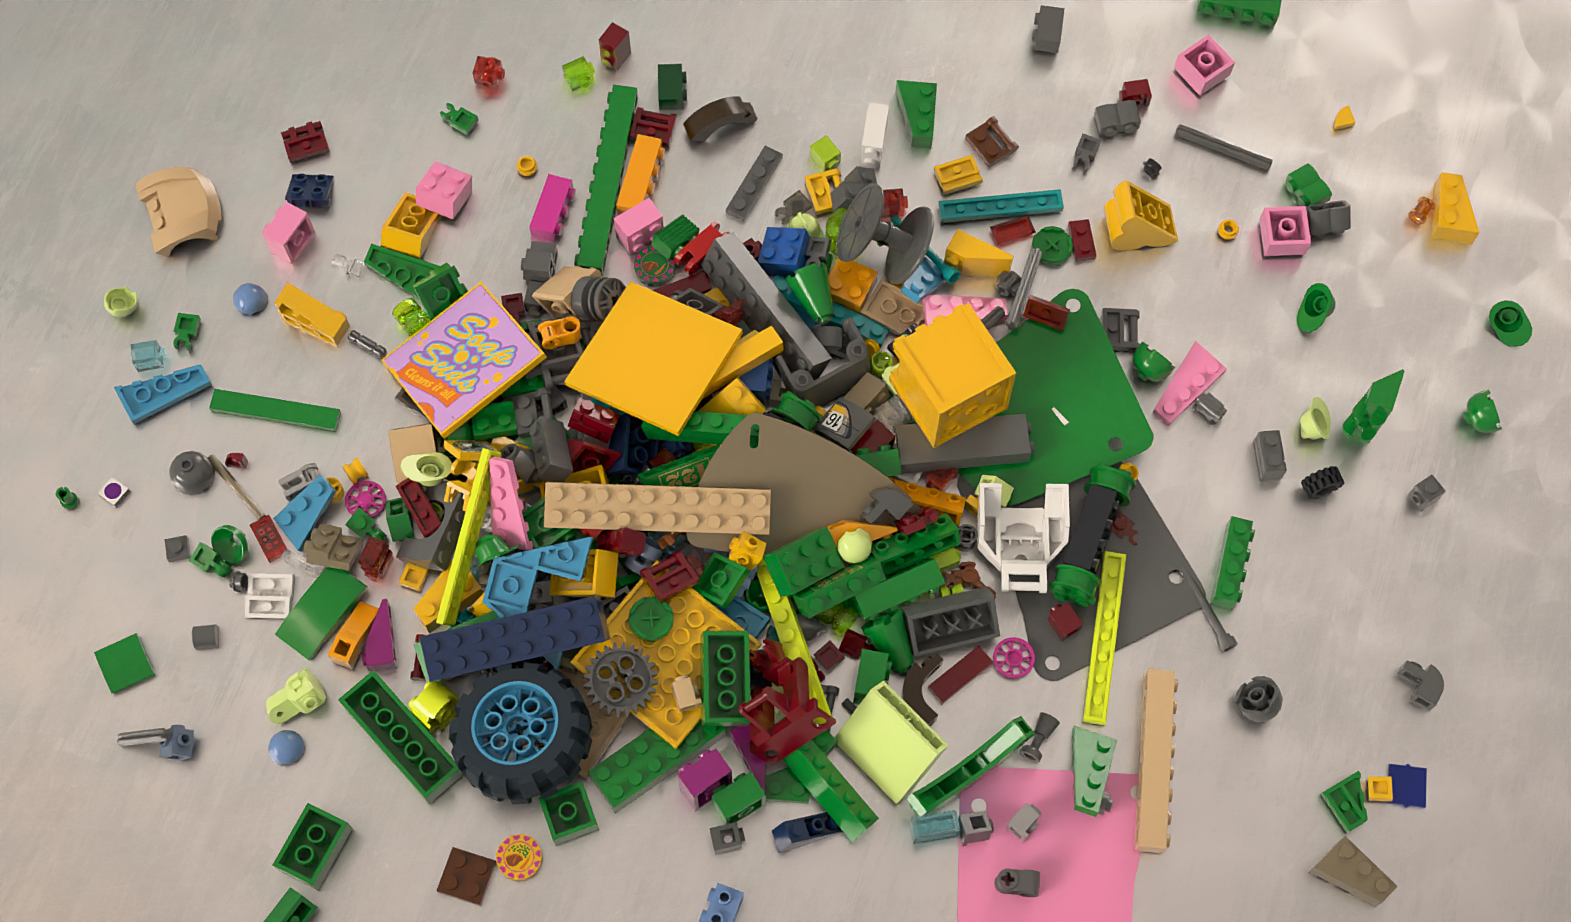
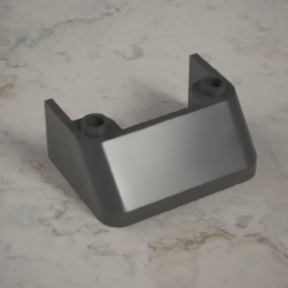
(834, 383)

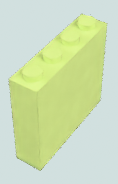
(890, 742)

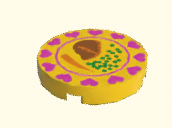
(519, 857)

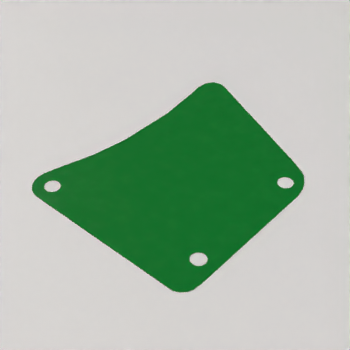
(1085, 384)

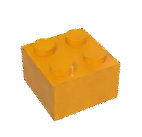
(851, 284)

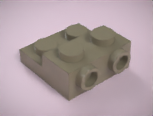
(332, 548)

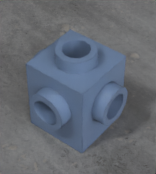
(179, 744)

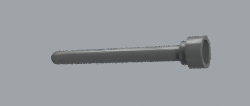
(1225, 639)

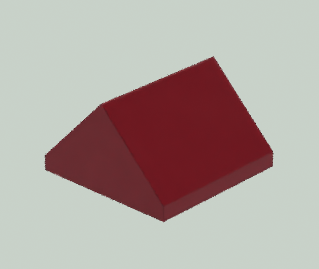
(587, 455)

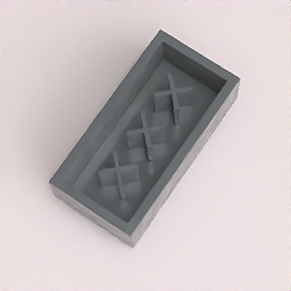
(951, 621)

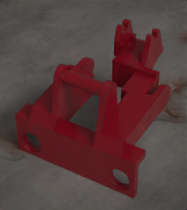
(795, 703)

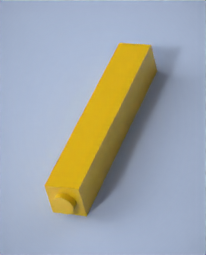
(747, 357)

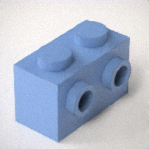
(723, 904)

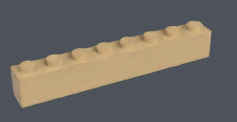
(1155, 761)

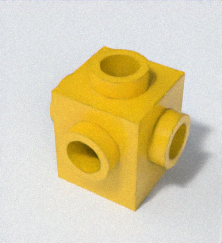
(747, 550)

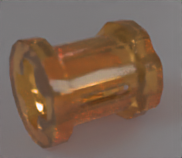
(1421, 210)

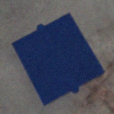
(1408, 785)

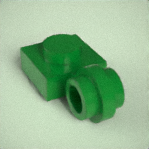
(362, 524)
(206, 558)

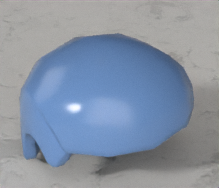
(250, 299)
(286, 747)

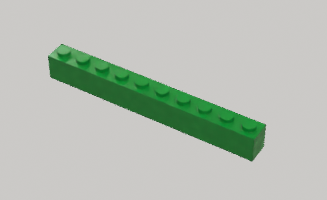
(608, 178)

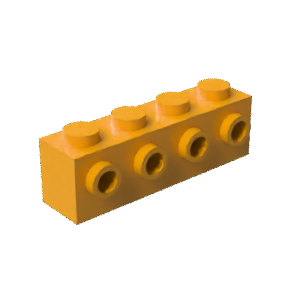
(640, 172)
(938, 500)

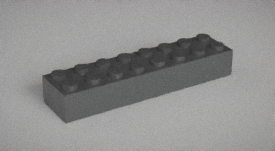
(741, 277)

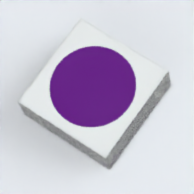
(113, 492)

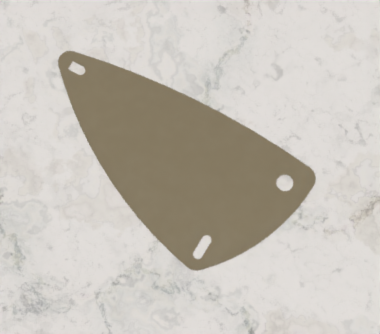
(808, 480)

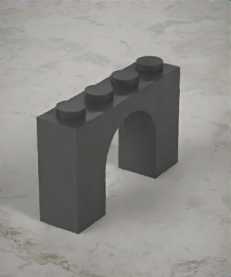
(438, 548)

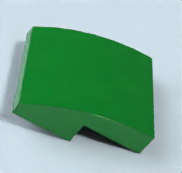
(124, 663)

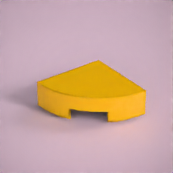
(1344, 118)

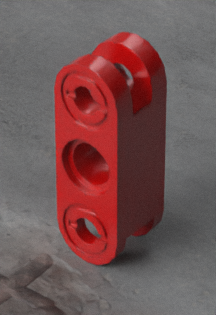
(698, 249)

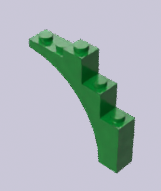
(971, 769)

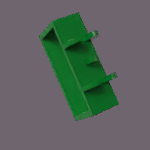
(1373, 408)

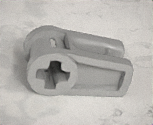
(302, 475)

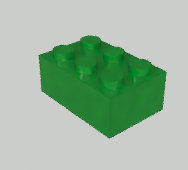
(803, 561)
(312, 846)

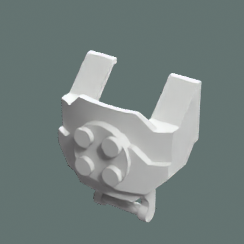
(1023, 538)

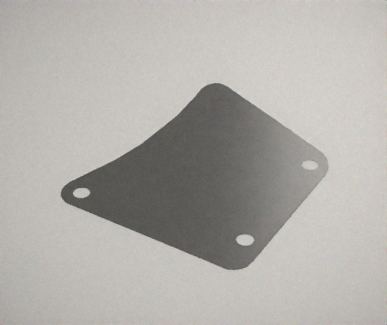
(1147, 593)

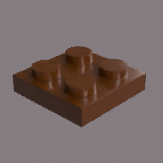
(466, 876)

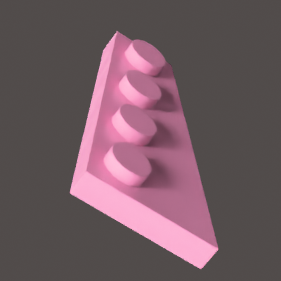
(943, 304)
(1192, 379)
(506, 505)

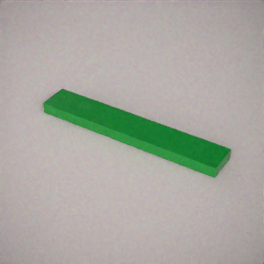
(275, 410)

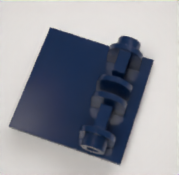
(309, 188)

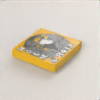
(467, 449)

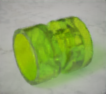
(410, 315)
(839, 617)

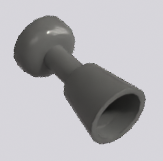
(1044, 728)

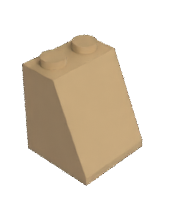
(557, 291)
(411, 441)

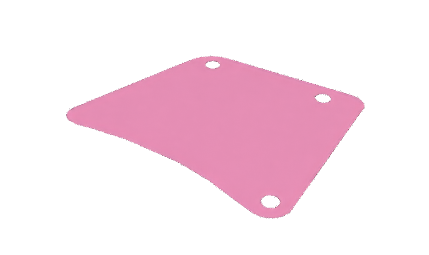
(1081, 858)

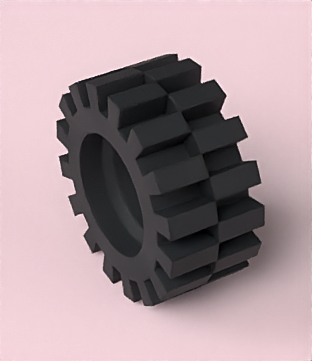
(1322, 482)

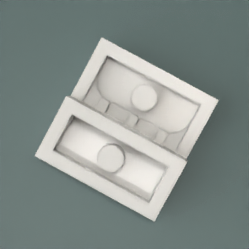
(269, 595)

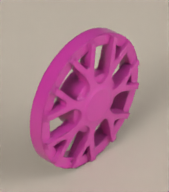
(366, 499)
(1013, 658)

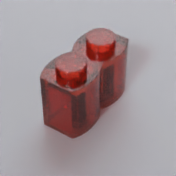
(375, 558)

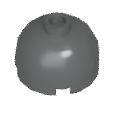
(191, 473)
(1259, 699)

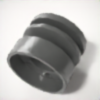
(595, 297)

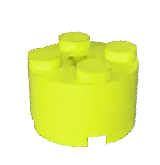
(434, 706)

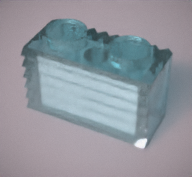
(934, 827)

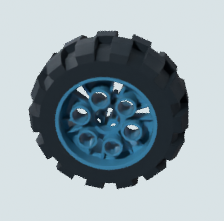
(508, 698)

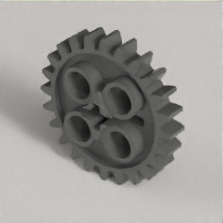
(602, 687)

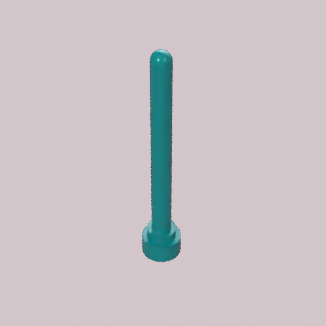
(950, 273)

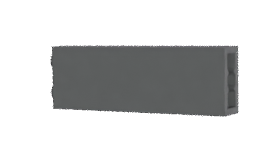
(989, 443)

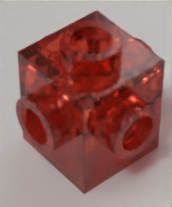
(488, 71)

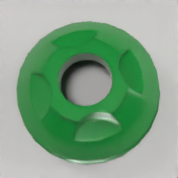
(224, 543)

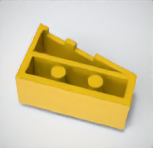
(1453, 213)
(311, 315)
(429, 605)

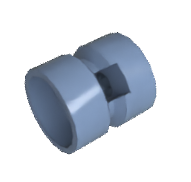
(651, 553)

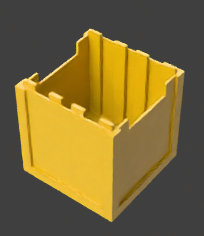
(952, 375)

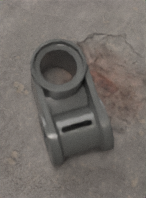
(1022, 882)

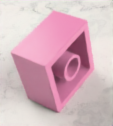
(1204, 65)
(443, 190)
(637, 226)
(1285, 231)
(288, 232)

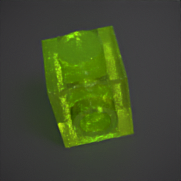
(578, 73)

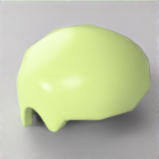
(120, 301)
(855, 546)

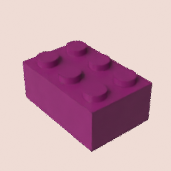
(704, 776)

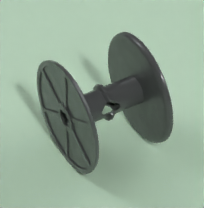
(906, 243)

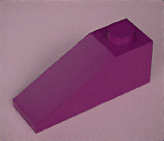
(380, 644)
(742, 739)

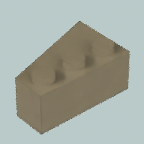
(1354, 872)

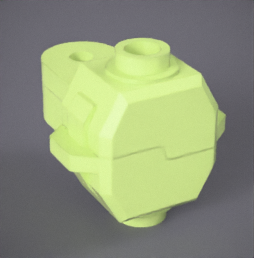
(301, 694)

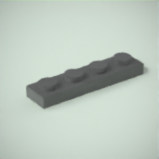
(754, 183)

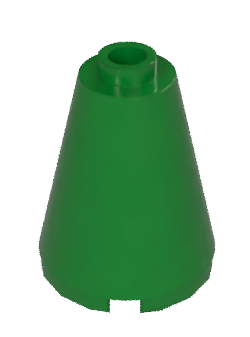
(813, 291)
(891, 636)

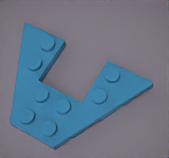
(515, 575)

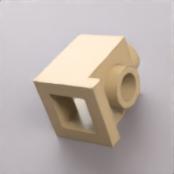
(685, 694)

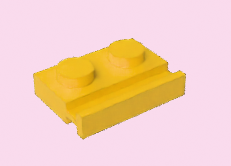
(958, 174)

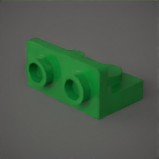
(494, 421)

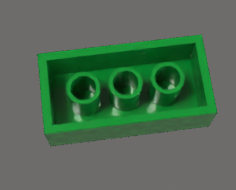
(724, 677)

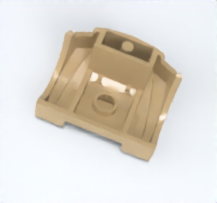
(179, 206)

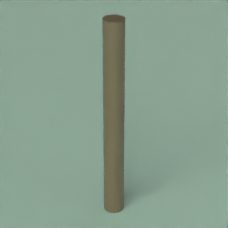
(236, 487)

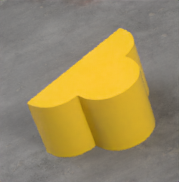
(1138, 219)

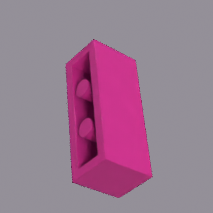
(552, 208)

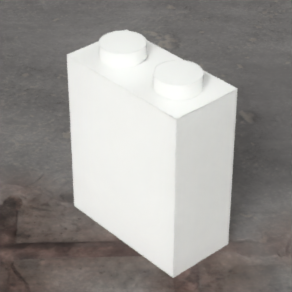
(874, 135)

